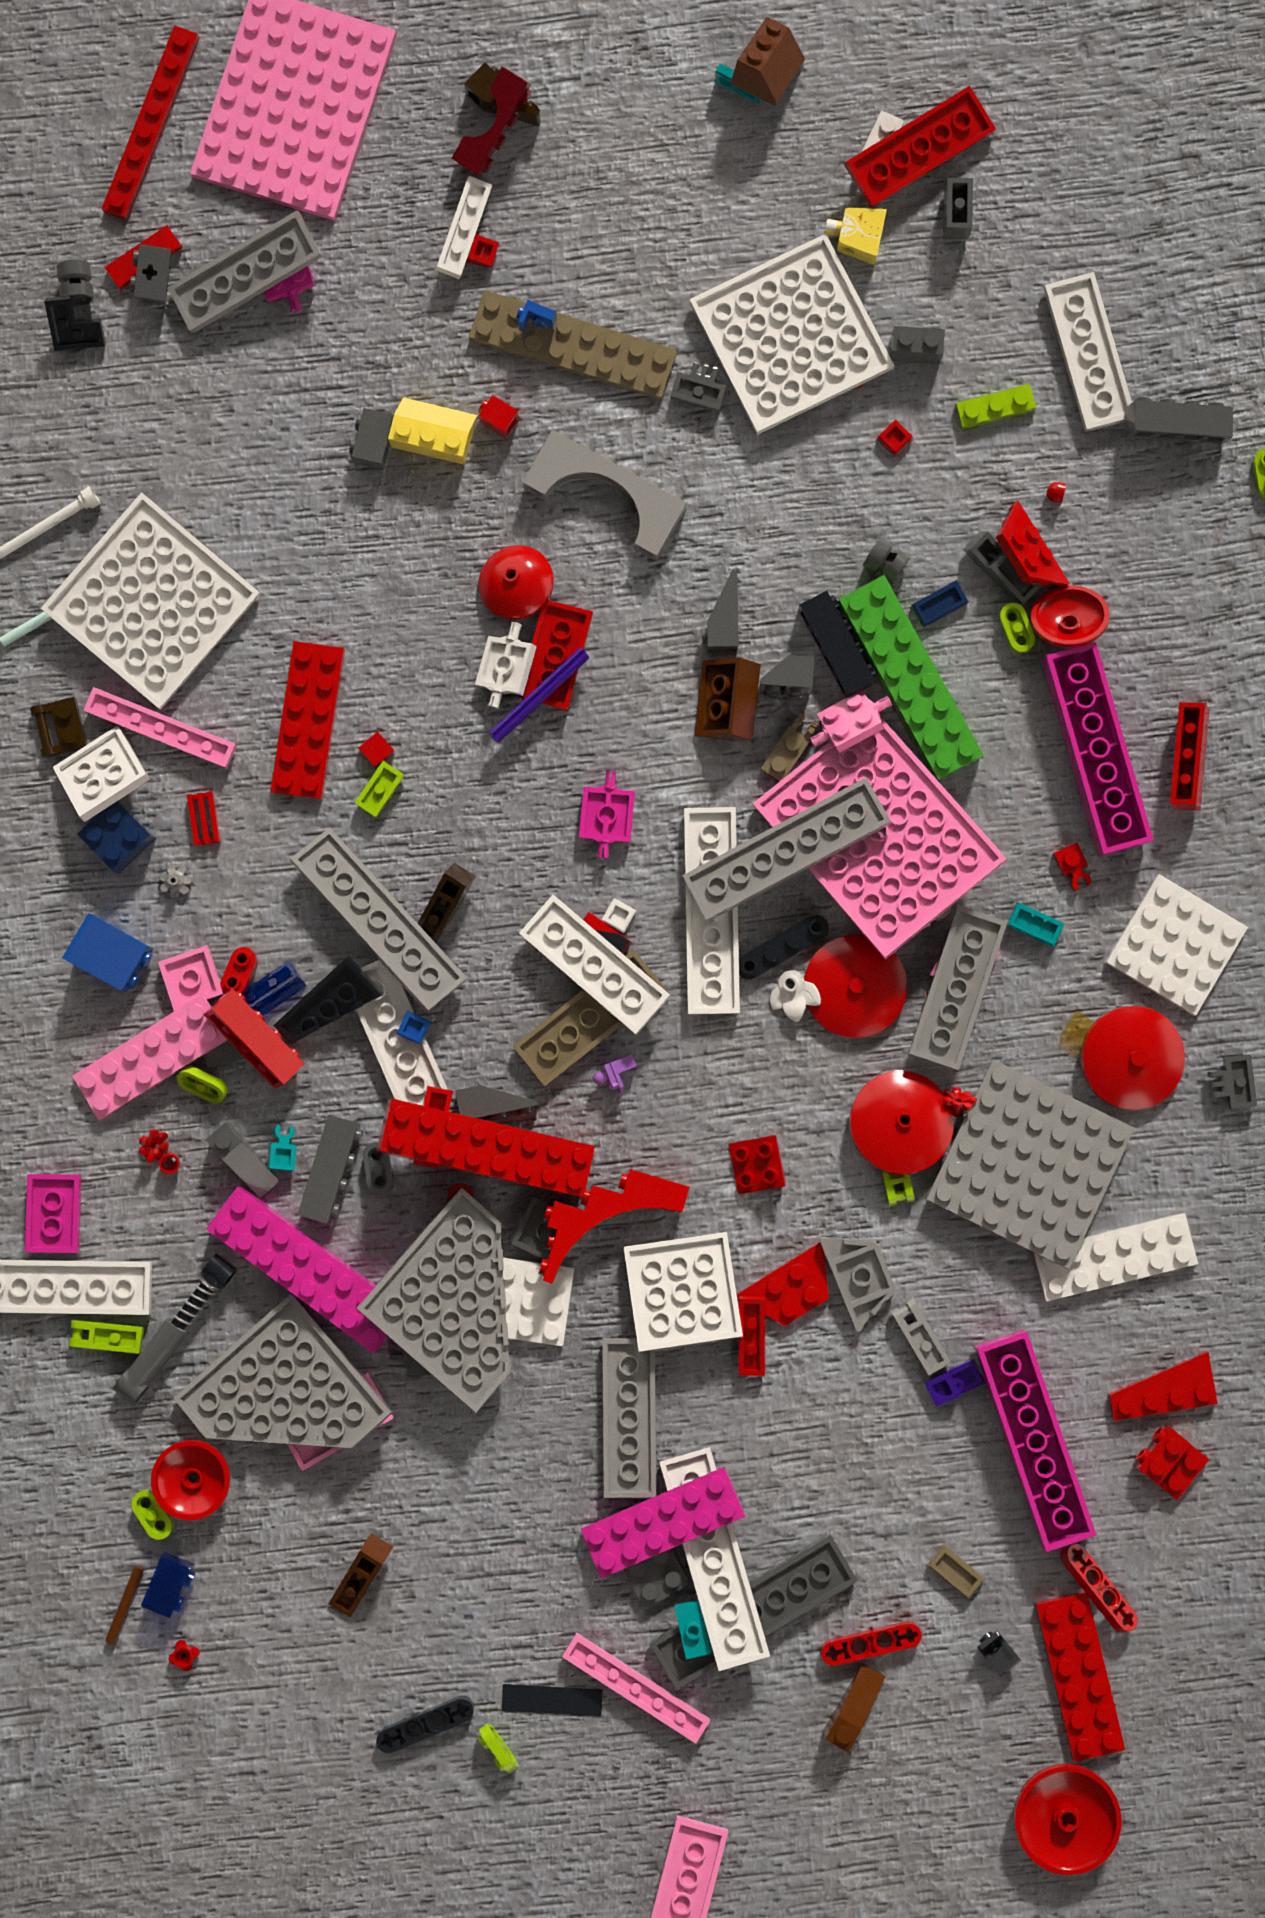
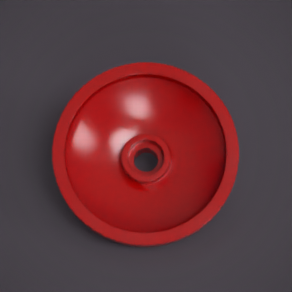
(522, 594)
(1070, 616)
(175, 1489)

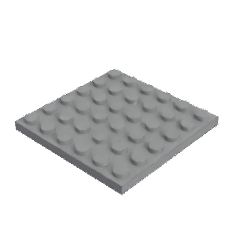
(1030, 1164)

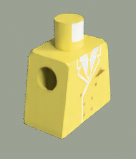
(858, 232)

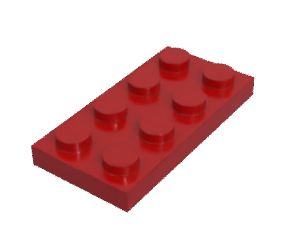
(558, 635)

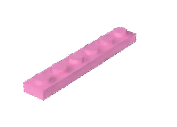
(160, 727)
(636, 1687)

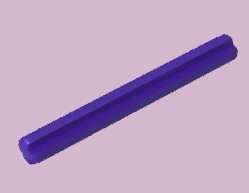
(539, 695)

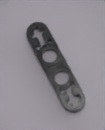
(425, 1724)

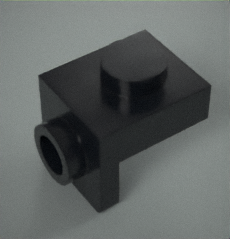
(998, 1652)

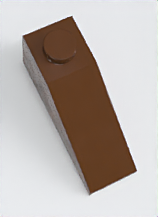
(360, 1575)
(854, 1707)

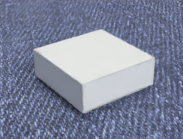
(618, 915)

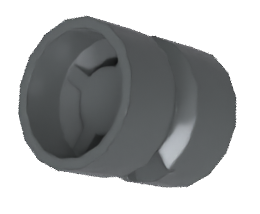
(75, 281)
(886, 560)

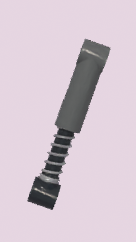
(172, 1332)

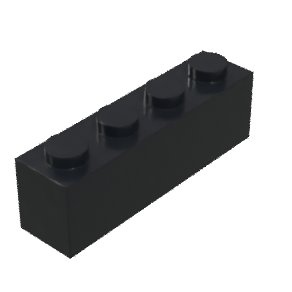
(836, 643)

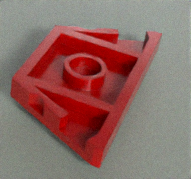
(1027, 550)
(793, 1286)

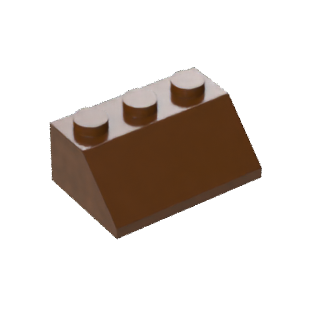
(768, 62)
(727, 699)

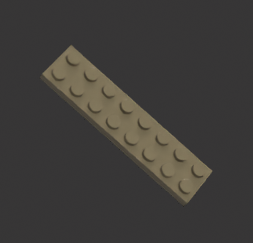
(575, 347)

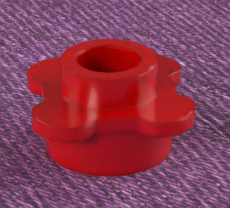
(177, 1659)

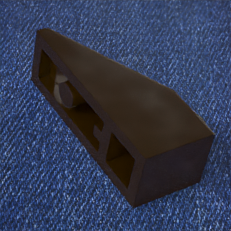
(445, 901)

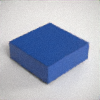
(413, 1027)

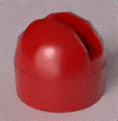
(1056, 491)
(173, 1167)

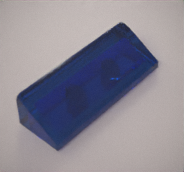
(274, 988)

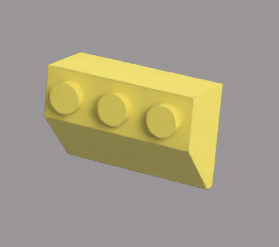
(432, 431)

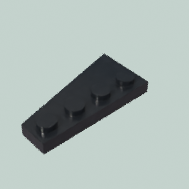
(333, 997)

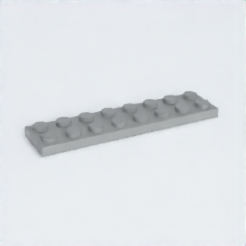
(787, 849)
(378, 920)

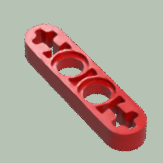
(1101, 1585)
(870, 1638)

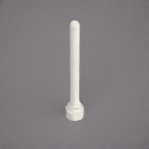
(86, 500)

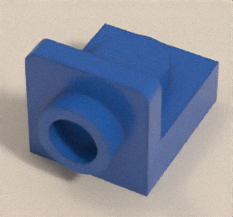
(540, 316)

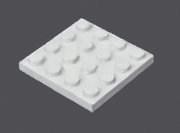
(1176, 945)
(682, 1292)

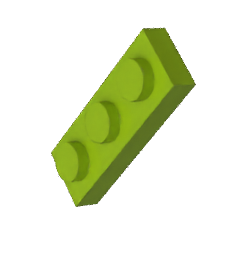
(995, 406)

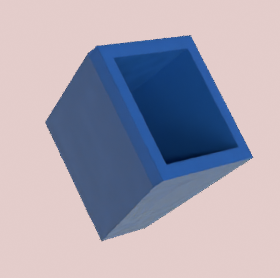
(108, 953)

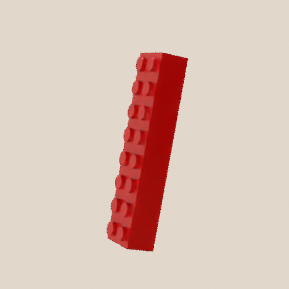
(485, 1148)

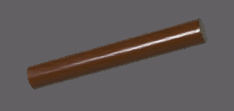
(124, 1604)

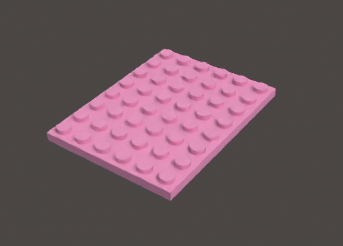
(293, 105)
(910, 868)

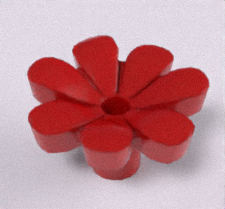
(959, 1100)
(153, 1145)

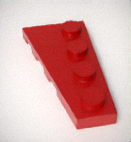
(1174, 1389)

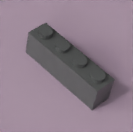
(1179, 421)
(329, 1169)

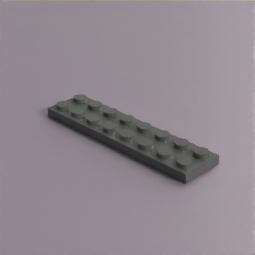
(779, 1598)

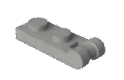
(921, 1338)

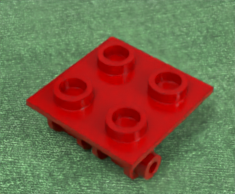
(757, 1164)

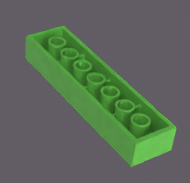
(910, 679)

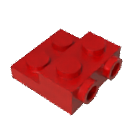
(1170, 1461)

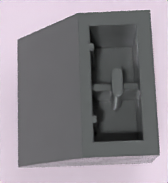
(789, 677)

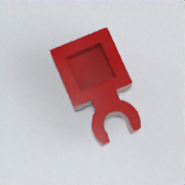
(1071, 861)

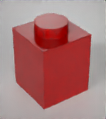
(498, 416)

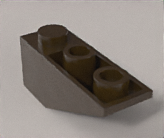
(478, 90)

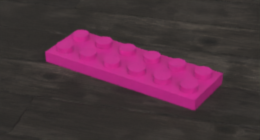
(663, 1522)

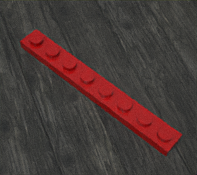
(150, 123)

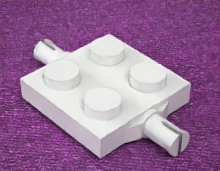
(505, 665)

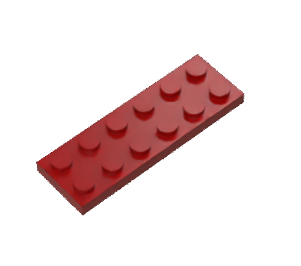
(919, 146)
(307, 720)
(1080, 1676)

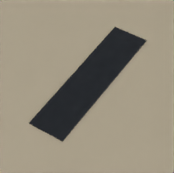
(552, 1700)

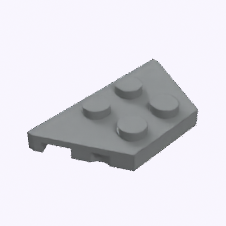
(859, 1276)

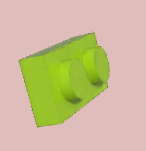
(379, 789)

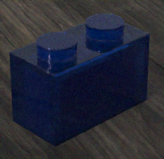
(168, 1585)

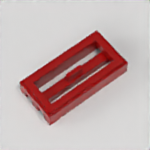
(193, 818)

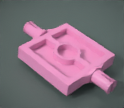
(850, 721)

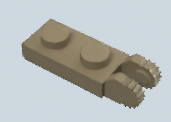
(788, 749)

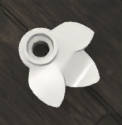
(794, 999)

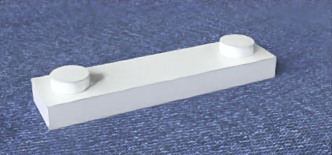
(463, 227)

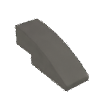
(993, 561)

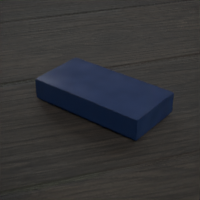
(939, 604)

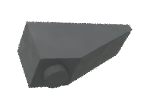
(723, 621)
(242, 1159)

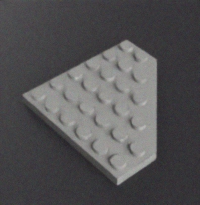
(450, 1301)
(284, 1387)

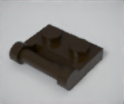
(67, 726)

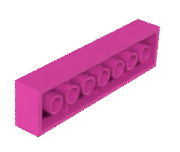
(1097, 749)
(297, 1263)
(1034, 1440)

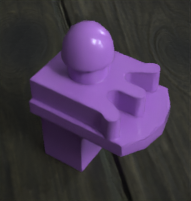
(611, 1073)

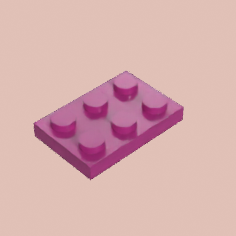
(53, 1213)

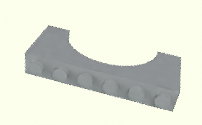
(565, 461)

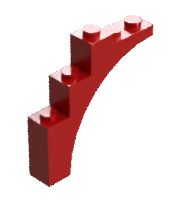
(571, 1223)

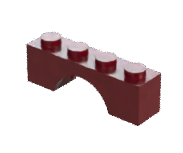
(509, 93)

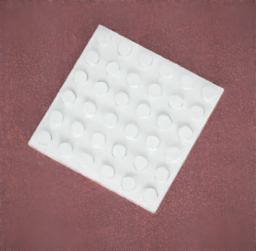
(791, 334)
(150, 601)

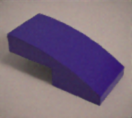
(954, 1382)

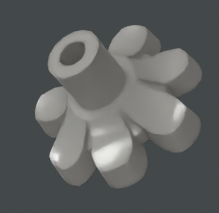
(180, 883)

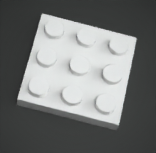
(101, 773)
(534, 1307)

